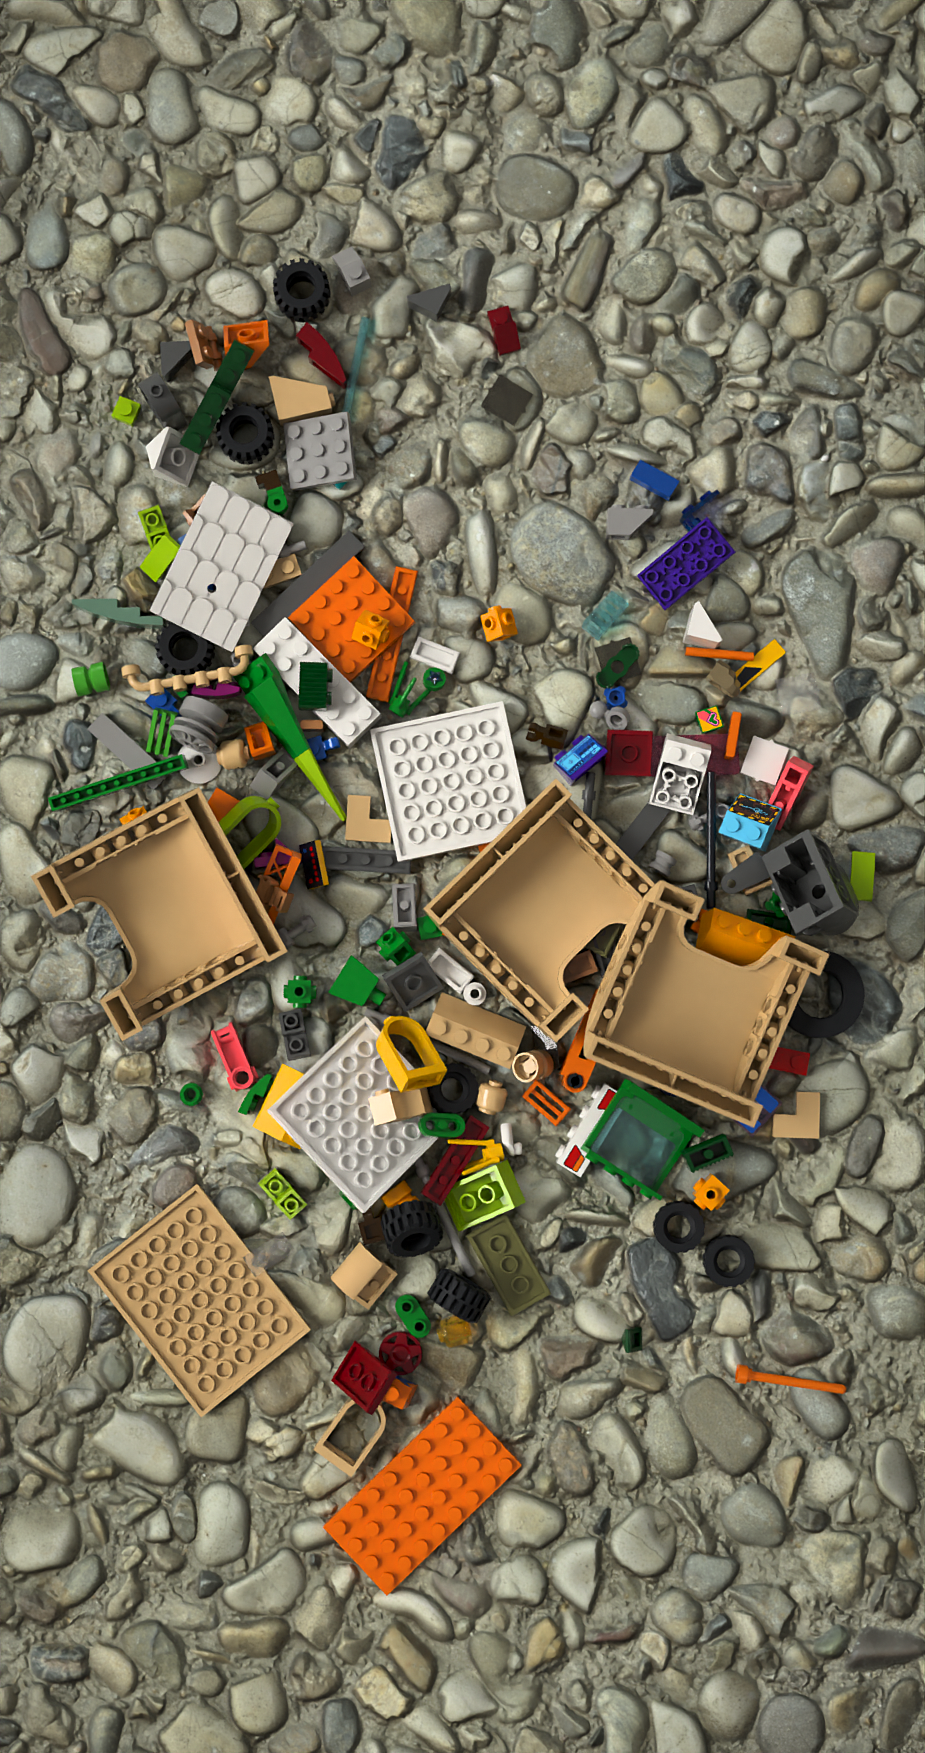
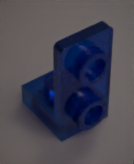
(688, 519)

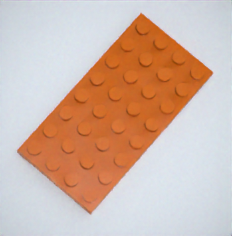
(422, 1495)

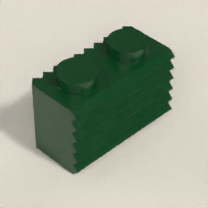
(314, 686)
(707, 1153)

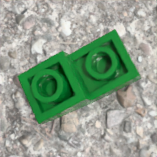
(260, 1088)

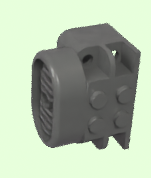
(801, 875)

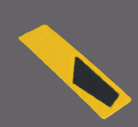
(760, 663)

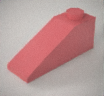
(789, 787)

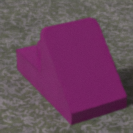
(281, 858)

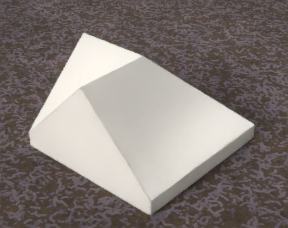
(170, 459)

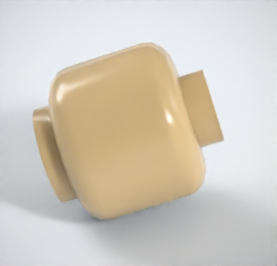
(233, 754)
(491, 1097)

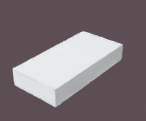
(435, 655)
(450, 971)

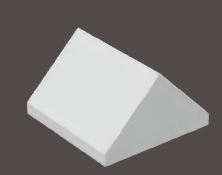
(701, 630)

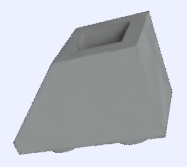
(625, 522)

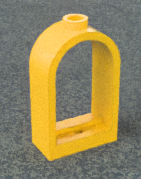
(416, 1078)

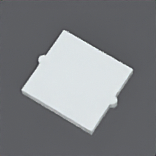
(764, 760)

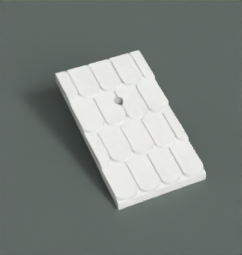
(226, 546)

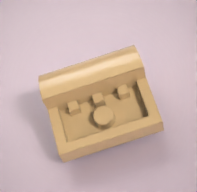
(363, 1276)

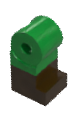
(276, 498)

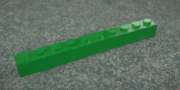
(118, 783)

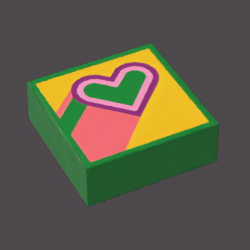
(709, 719)

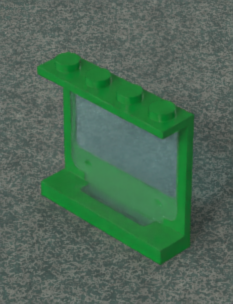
(639, 1138)

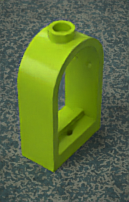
(265, 837)

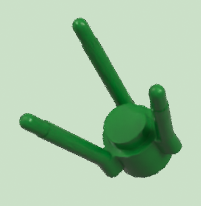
(400, 705)

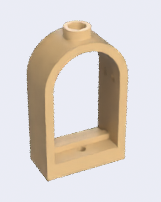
(338, 1457)

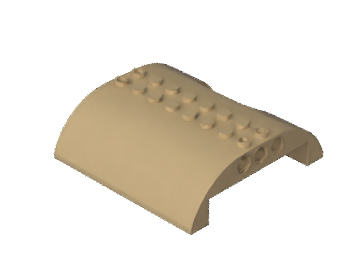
(173, 901)
(537, 903)
(690, 1016)

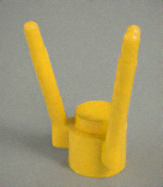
(491, 1154)

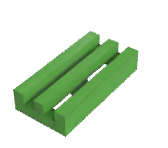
(158, 750)

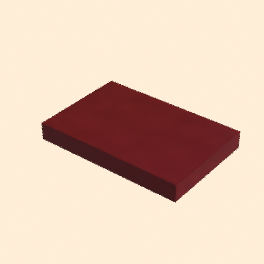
(364, 1377)

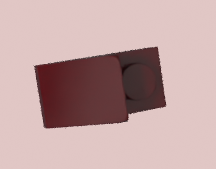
(504, 330)

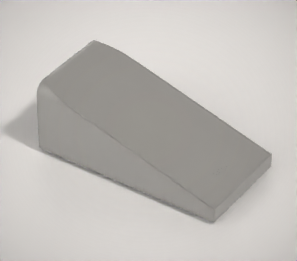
(404, 907)

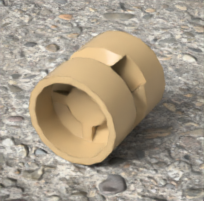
(532, 1065)

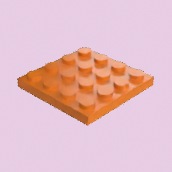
(331, 615)

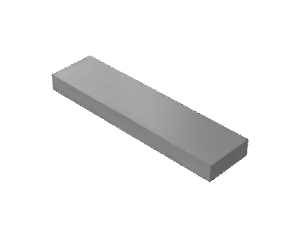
(122, 746)

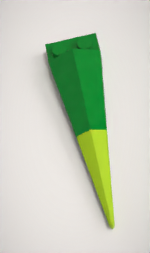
(270, 701)

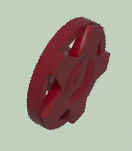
(400, 1352)

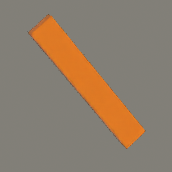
(385, 665)

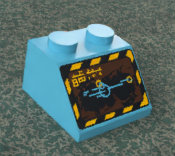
(750, 822)

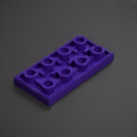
(686, 563)

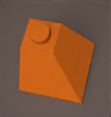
(251, 334)

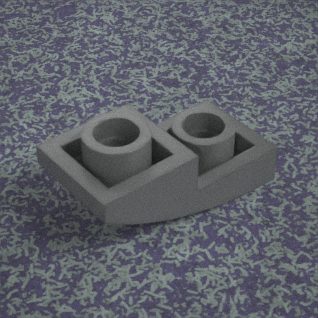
(294, 1034)

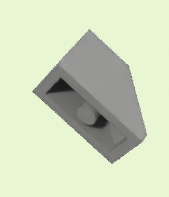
(352, 271)
(274, 774)

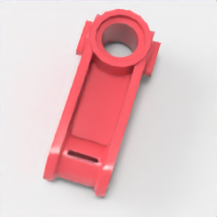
(234, 1057)

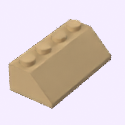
(475, 1030)

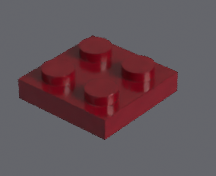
(629, 753)

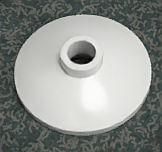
(201, 772)

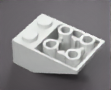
(680, 774)

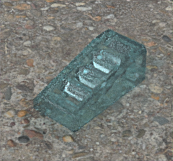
(597, 627)

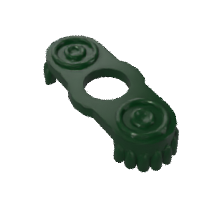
(627, 655)

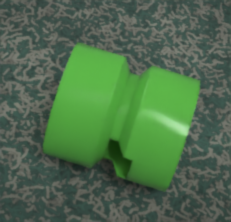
(88, 679)

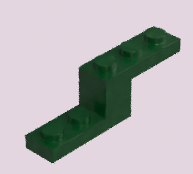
(216, 396)

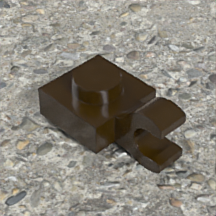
(550, 736)
(370, 1228)

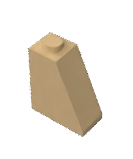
(300, 399)

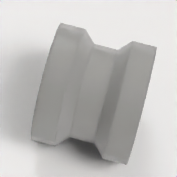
(662, 863)

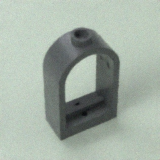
(162, 402)

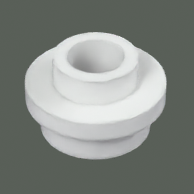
(474, 1001)

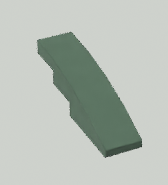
(111, 611)

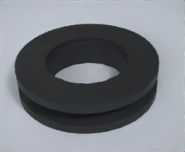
(848, 1010)

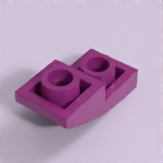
(222, 691)

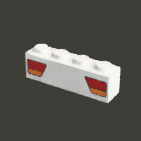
(571, 1155)

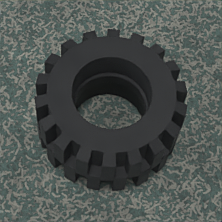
(296, 273)
(243, 415)
(177, 667)
(411, 1228)
(459, 1295)

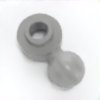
(599, 710)

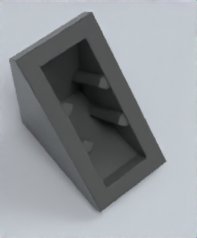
(431, 301)
(174, 357)

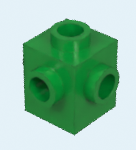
(395, 946)
(309, 993)

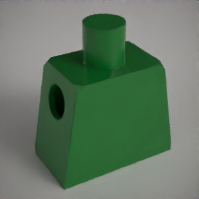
(357, 984)

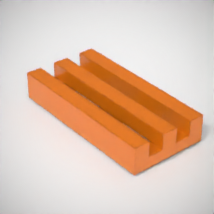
(732, 735)
(531, 1089)

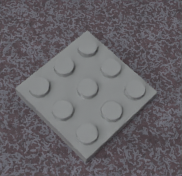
(320, 451)

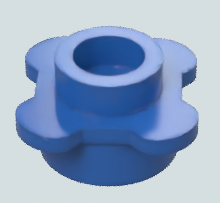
(620, 693)

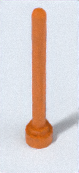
(745, 1374)

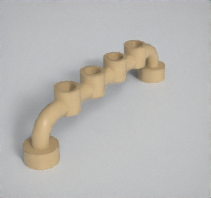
(180, 682)

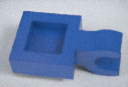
(164, 701)
(320, 747)

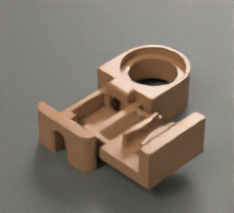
(273, 895)

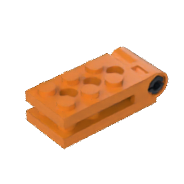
(575, 1065)

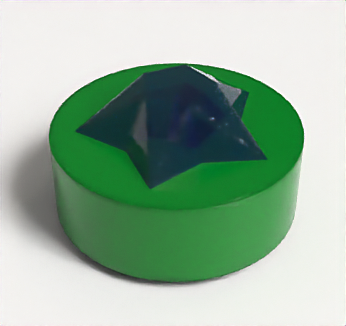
(434, 679)

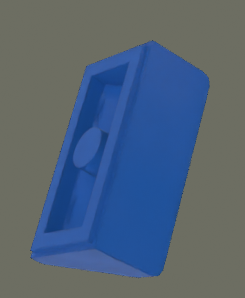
(654, 480)

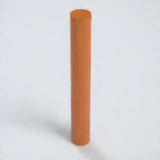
(718, 653)

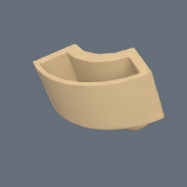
(397, 1106)

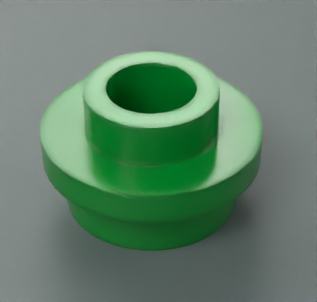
(184, 1094)

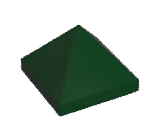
(632, 1339)

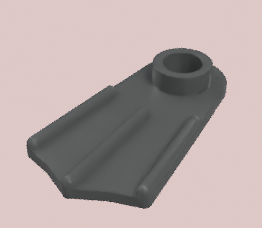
(746, 874)

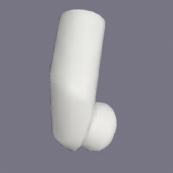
(507, 1140)

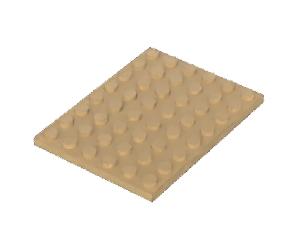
(198, 1301)

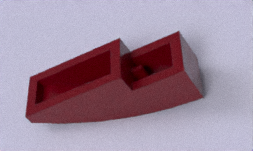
(321, 354)

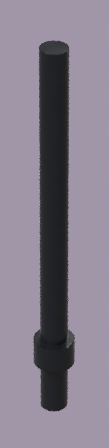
(711, 884)

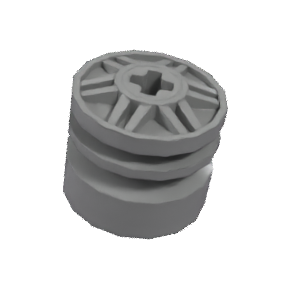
(198, 724)

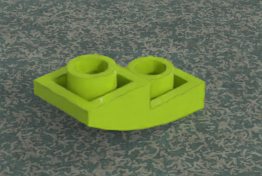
(153, 524)
(160, 557)
(862, 874)
(282, 1193)

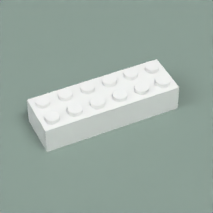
(350, 711)

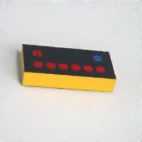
(313, 864)

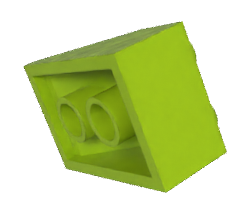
(484, 1196)

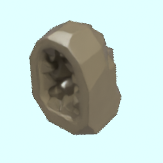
(724, 679)

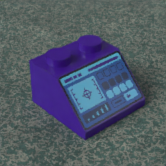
(579, 759)

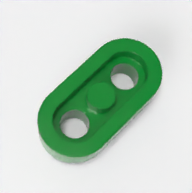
(440, 1125)
(412, 1316)

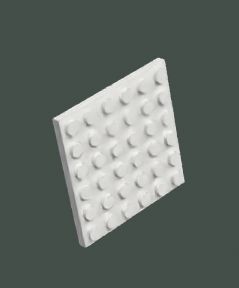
(448, 780)
(334, 1122)

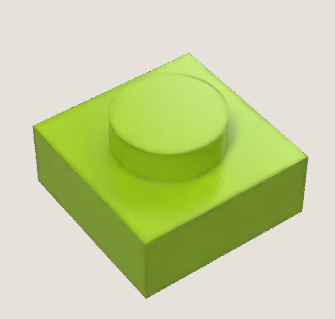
(126, 411)

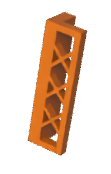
(288, 875)

